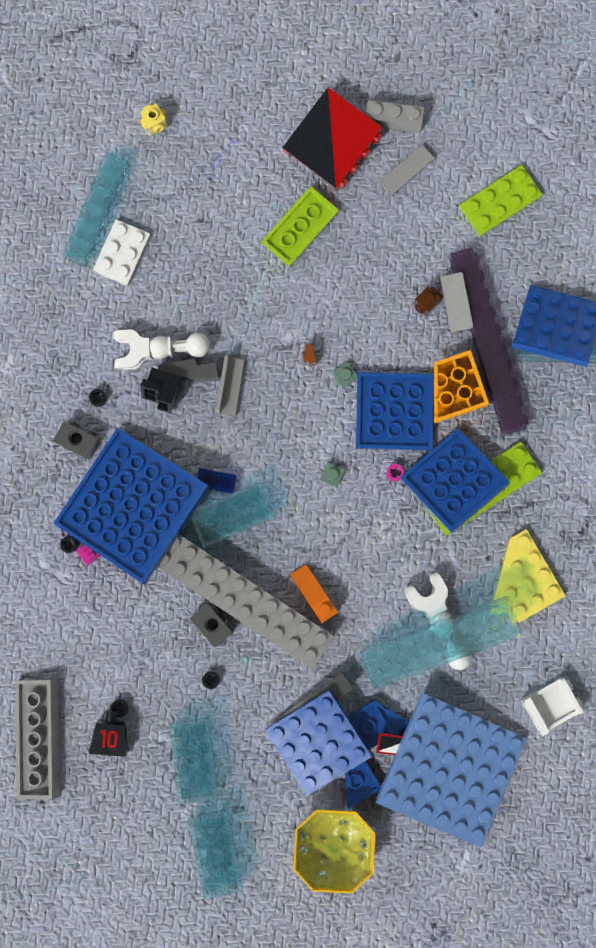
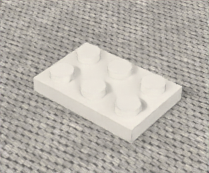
(121, 252)

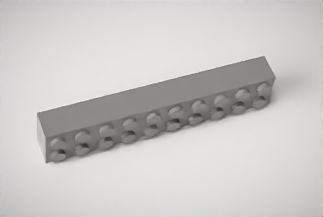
(245, 601)

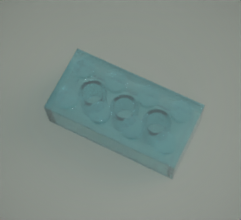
(232, 515)
(194, 760)
(215, 853)

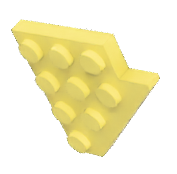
(526, 578)

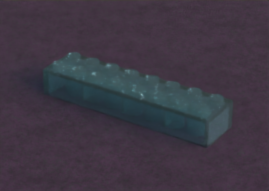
(441, 642)

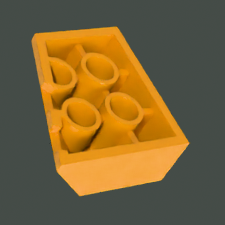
(457, 387)

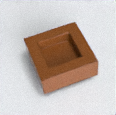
(308, 355)

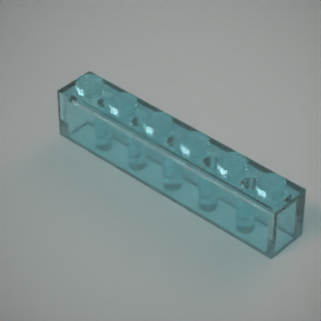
(96, 210)

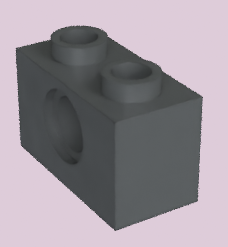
(65, 439)
(201, 620)

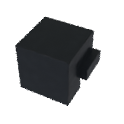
(161, 388)

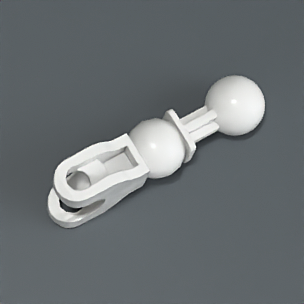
(158, 348)
(434, 608)

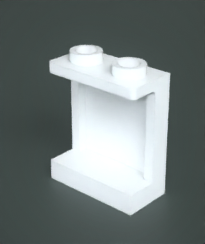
(552, 705)

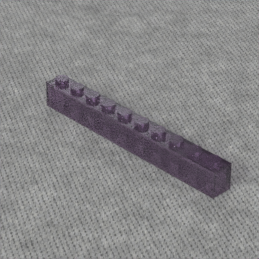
(489, 346)

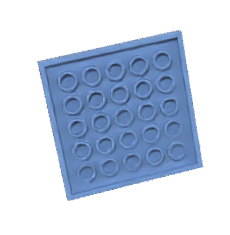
(451, 770)

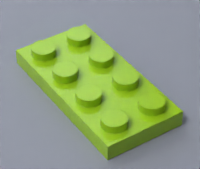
(500, 200)
(300, 226)

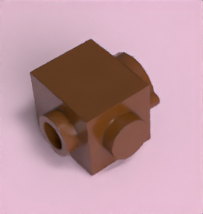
(427, 301)

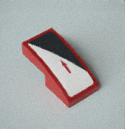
(388, 743)

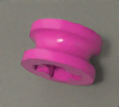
(392, 467)

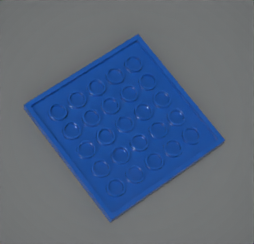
(131, 505)

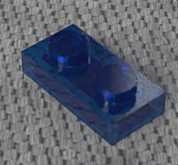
(218, 480)

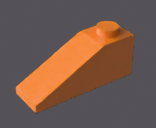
(314, 593)

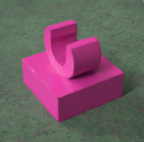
(87, 554)

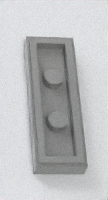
(407, 170)

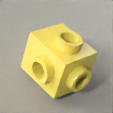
(153, 118)

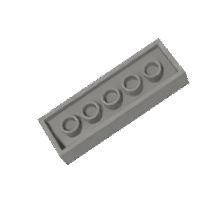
(38, 739)

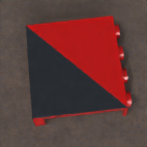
(333, 139)

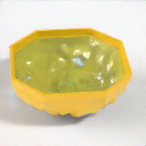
(334, 851)

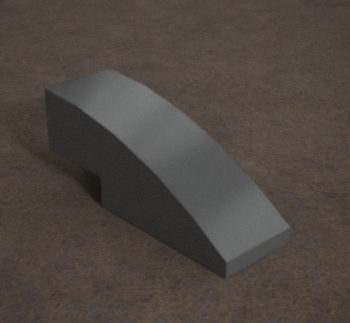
(191, 371)

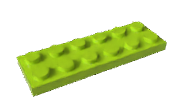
(517, 467)

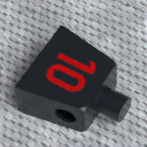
(109, 736)

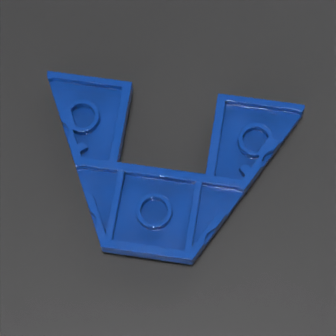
(369, 722)

